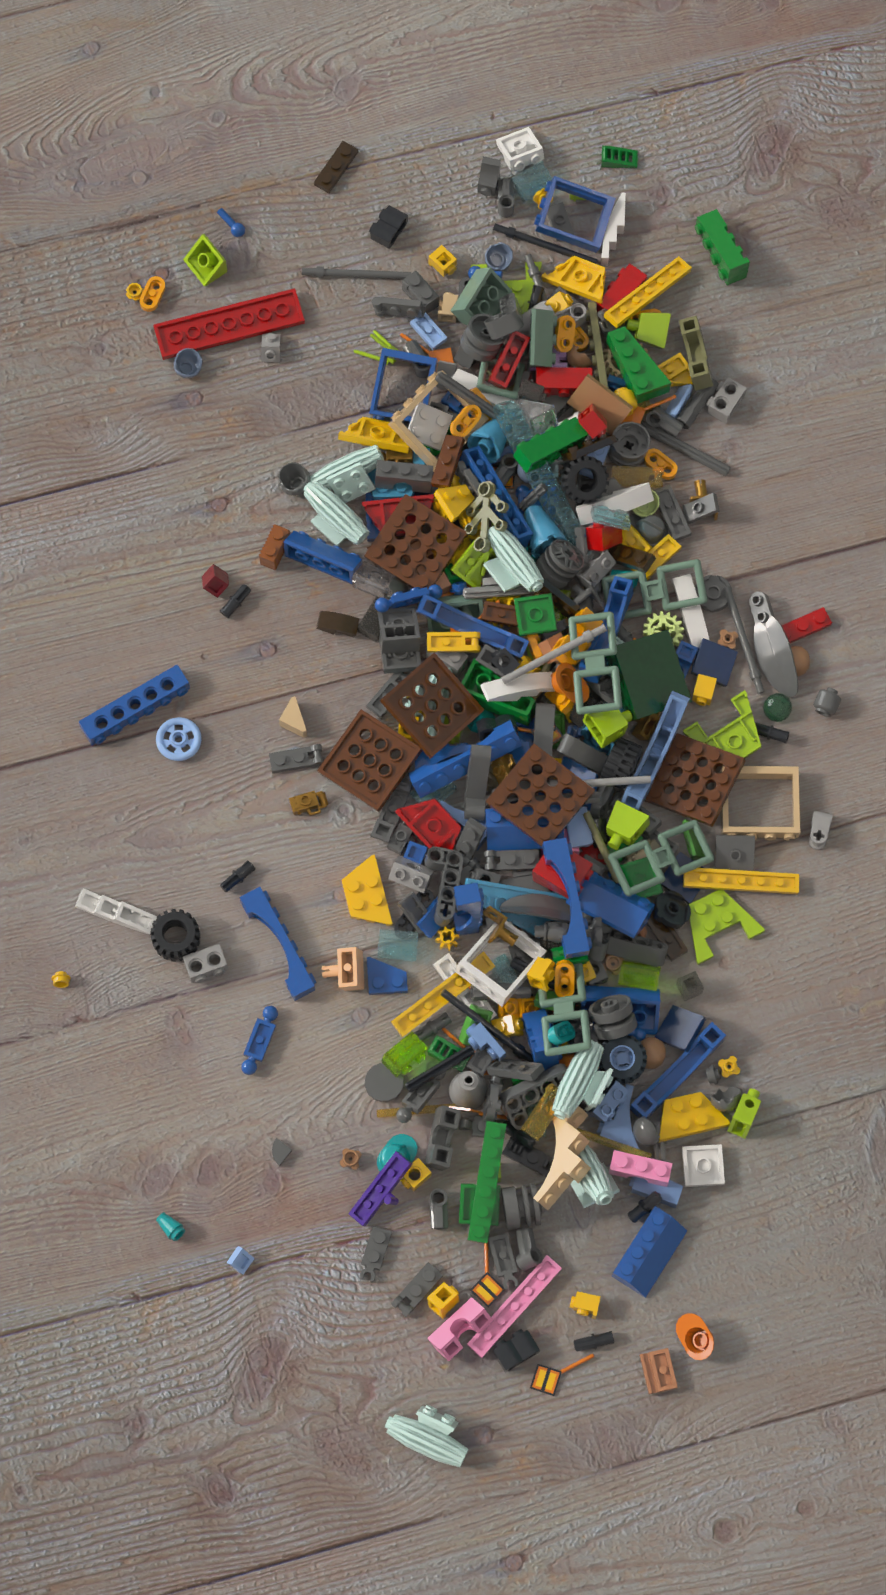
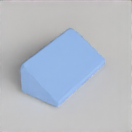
(677, 404)
(578, 831)

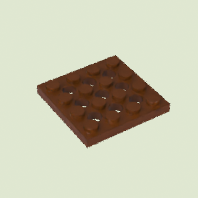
(396, 523)
(444, 706)
(551, 769)
(387, 783)
(716, 798)

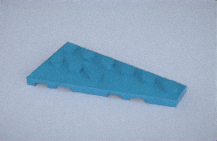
(498, 893)

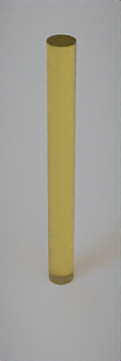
(427, 1109)
(613, 1144)

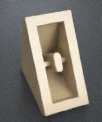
(292, 719)

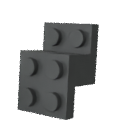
(399, 640)

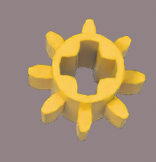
(445, 933)

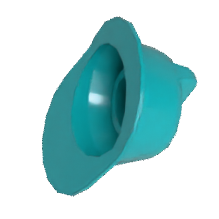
(402, 1143)

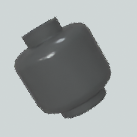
(827, 702)

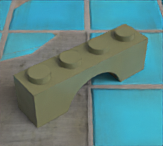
(696, 352)

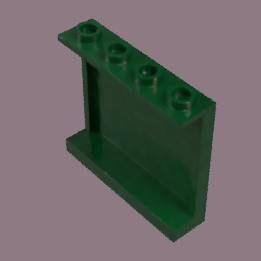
(648, 674)

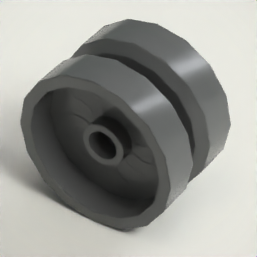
(477, 341)
(613, 1017)

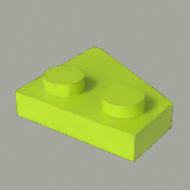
(470, 566)

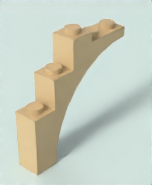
(566, 1163)

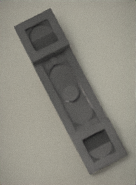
(388, 818)

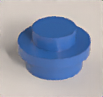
(458, 587)

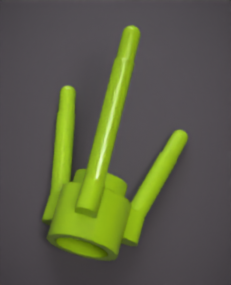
(383, 342)

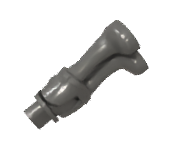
(555, 931)

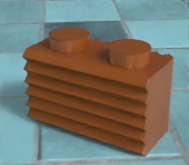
(274, 547)

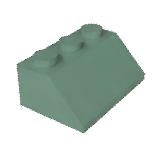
(480, 295)
(542, 338)
(472, 607)

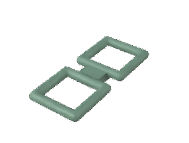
(498, 391)
(658, 588)
(595, 663)
(661, 858)
(565, 1011)

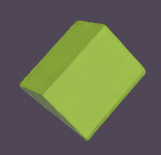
(206, 261)

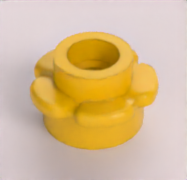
(134, 287)
(61, 979)

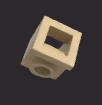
(445, 307)

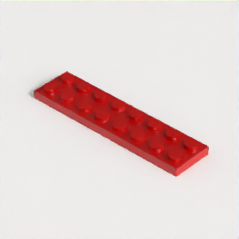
(229, 323)

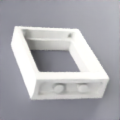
(483, 982)

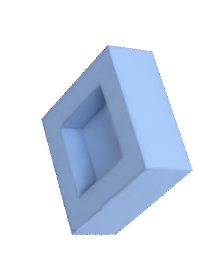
(240, 1260)

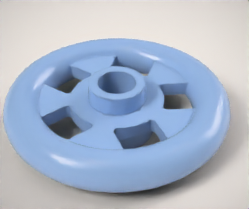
(169, 726)

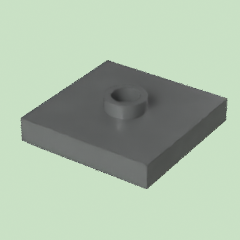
(735, 852)

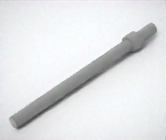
(587, 636)
(612, 781)

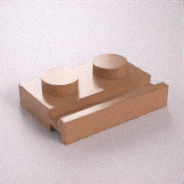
(658, 1371)

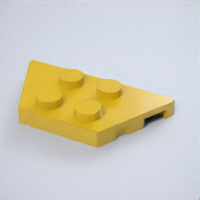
(579, 278)
(374, 432)
(366, 893)
(689, 1116)

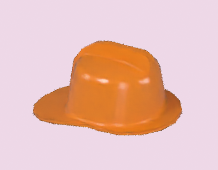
(563, 682)
(695, 1336)

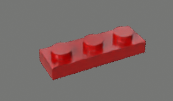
(807, 625)

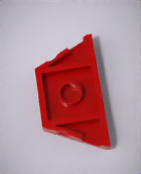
(381, 510)
(431, 823)

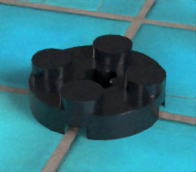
(665, 916)

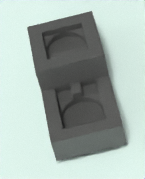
(603, 689)

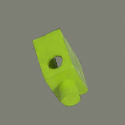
(650, 328)
(607, 725)
(625, 825)
(745, 1113)

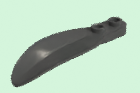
(773, 647)
(546, 907)

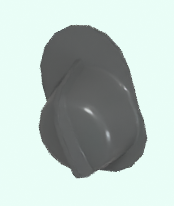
(650, 528)

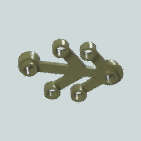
(486, 494)

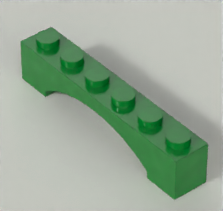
(486, 1182)

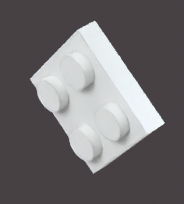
(430, 425)
(703, 1165)

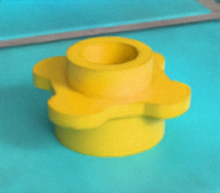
(539, 195)
(726, 1072)

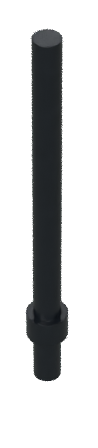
(512, 233)
(518, 1049)

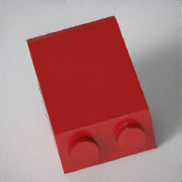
(548, 877)

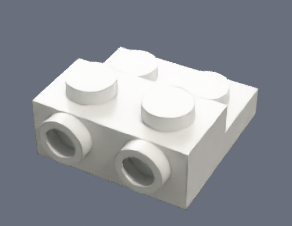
(520, 149)

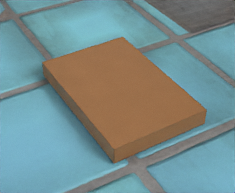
(607, 402)

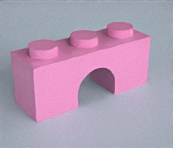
(652, 1170)
(468, 1317)

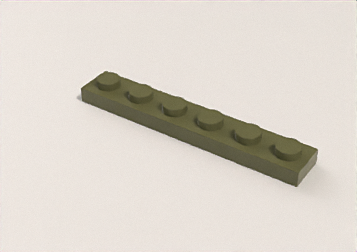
(595, 344)

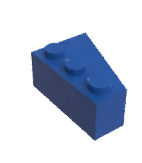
(534, 1035)

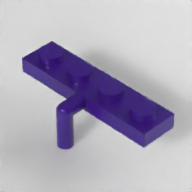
(380, 1189)

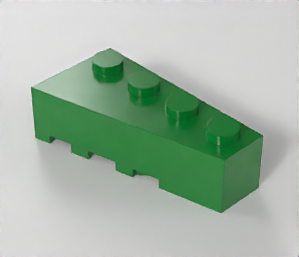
(722, 247)
(636, 366)
(549, 445)
(476, 675)

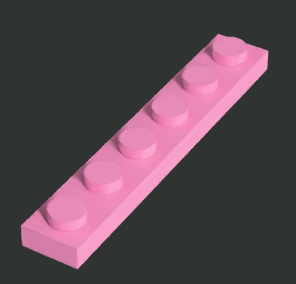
(514, 1306)

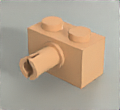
(349, 969)

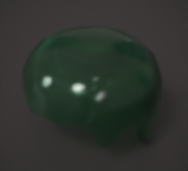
(777, 707)

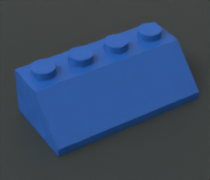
(321, 556)
(503, 835)
(608, 901)
(644, 1003)
(649, 1252)

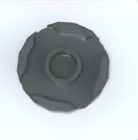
(715, 594)
(382, 1084)

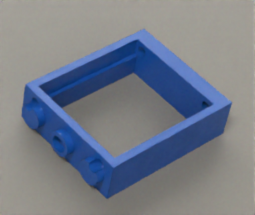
(582, 192)
(402, 356)

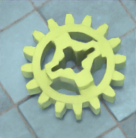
(663, 624)

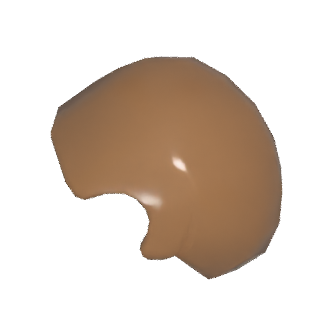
(576, 359)
(801, 659)
(655, 1052)

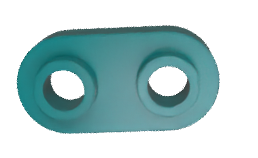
(561, 1033)

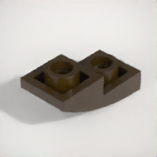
(338, 622)

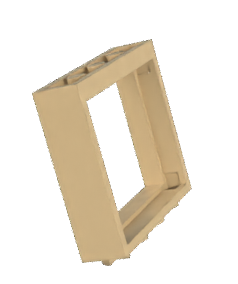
(405, 434)
(768, 833)

